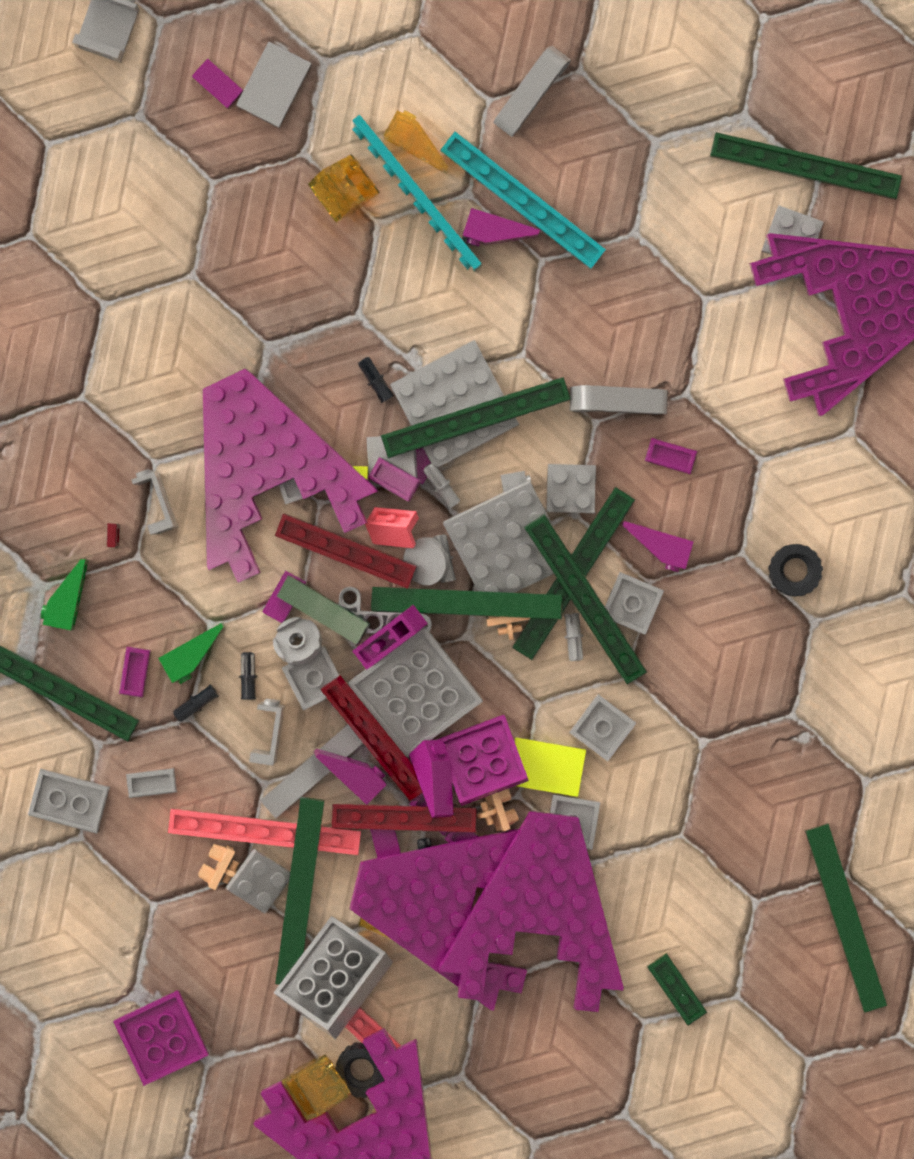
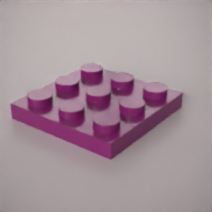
(484, 760)
(161, 1037)

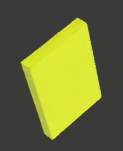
(551, 766)

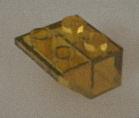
(343, 188)
(316, 1087)

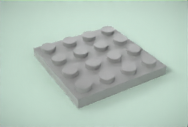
(448, 386)
(497, 545)
(415, 691)

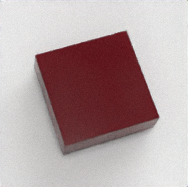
(113, 535)

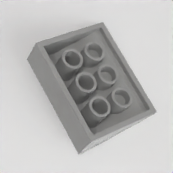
(333, 977)

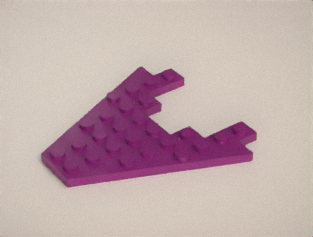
(872, 300)
(254, 447)
(540, 889)
(426, 898)
(391, 1132)

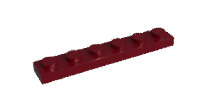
(345, 550)
(373, 736)
(401, 818)

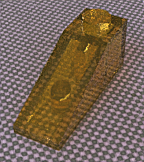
(410, 136)

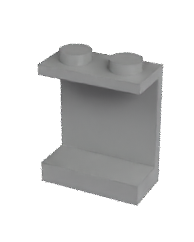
(107, 28)
(169, 522)
(263, 756)

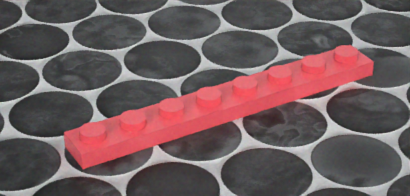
(258, 831)

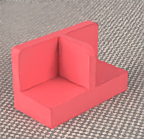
(392, 527)

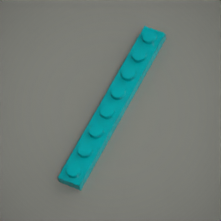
(408, 187)
(522, 200)

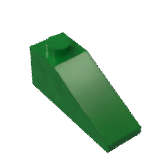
(64, 603)
(188, 656)

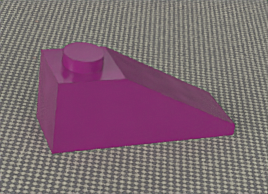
(492, 229)
(664, 547)
(390, 637)
(355, 774)
(434, 776)

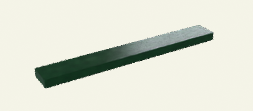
(805, 166)
(475, 417)
(585, 556)
(585, 599)
(468, 603)
(67, 694)
(300, 885)
(846, 917)

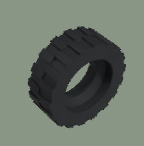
(813, 564)
(343, 1067)

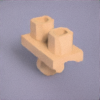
(491, 621)
(494, 812)
(223, 856)

